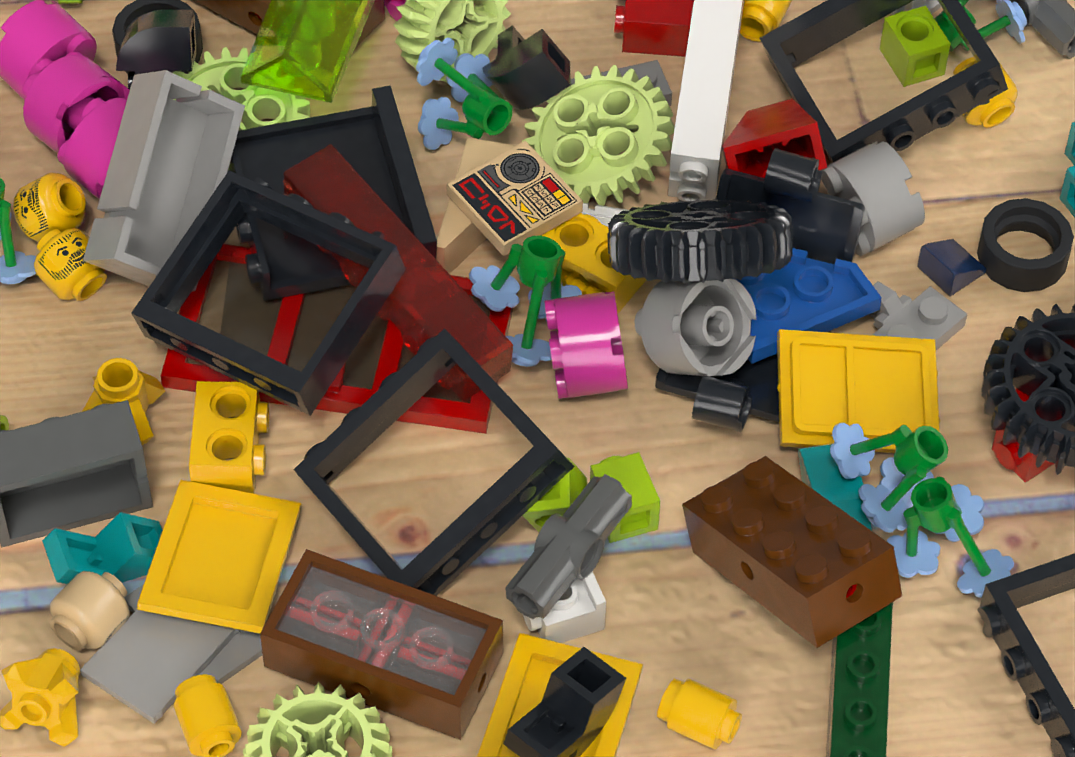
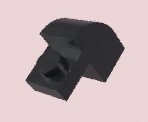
(158, 43)
(528, 68)
(571, 711)

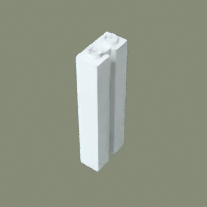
(704, 99)

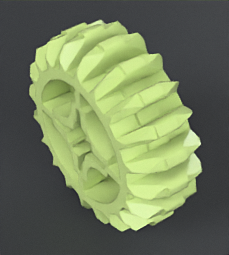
(469, 23)
(318, 726)

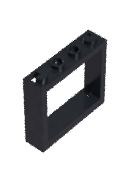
(909, 121)
(233, 198)
(482, 521)
(1020, 652)

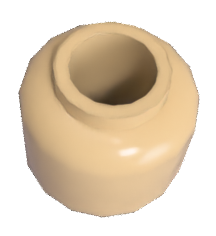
(89, 610)

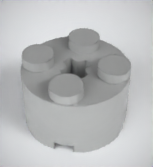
(877, 180)
(697, 326)

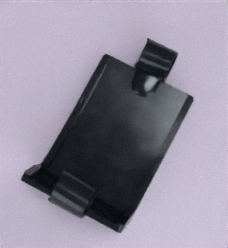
(823, 227)

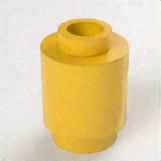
(762, 17)
(699, 713)
(206, 716)

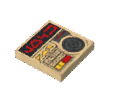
(514, 197)

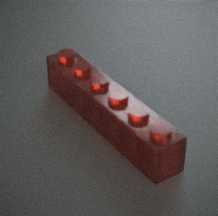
(426, 294)

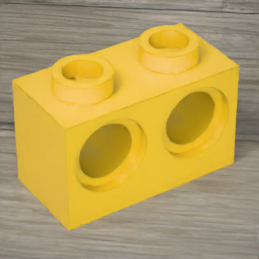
(588, 259)
(221, 437)

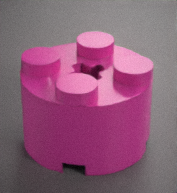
(38, 37)
(60, 94)
(92, 143)
(586, 345)

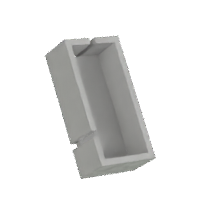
(161, 172)

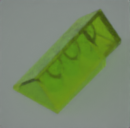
(306, 46)

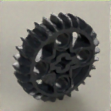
(700, 240)
(1040, 362)

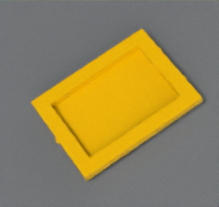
(853, 381)
(220, 556)
(526, 683)

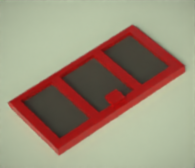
(294, 328)

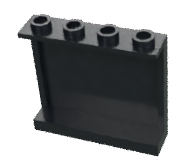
(374, 147)

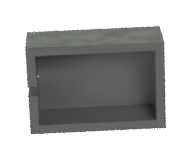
(71, 472)

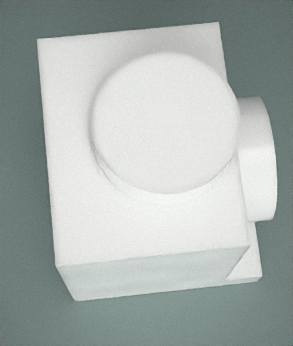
(575, 614)

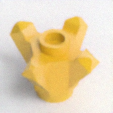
(122, 381)
(43, 695)

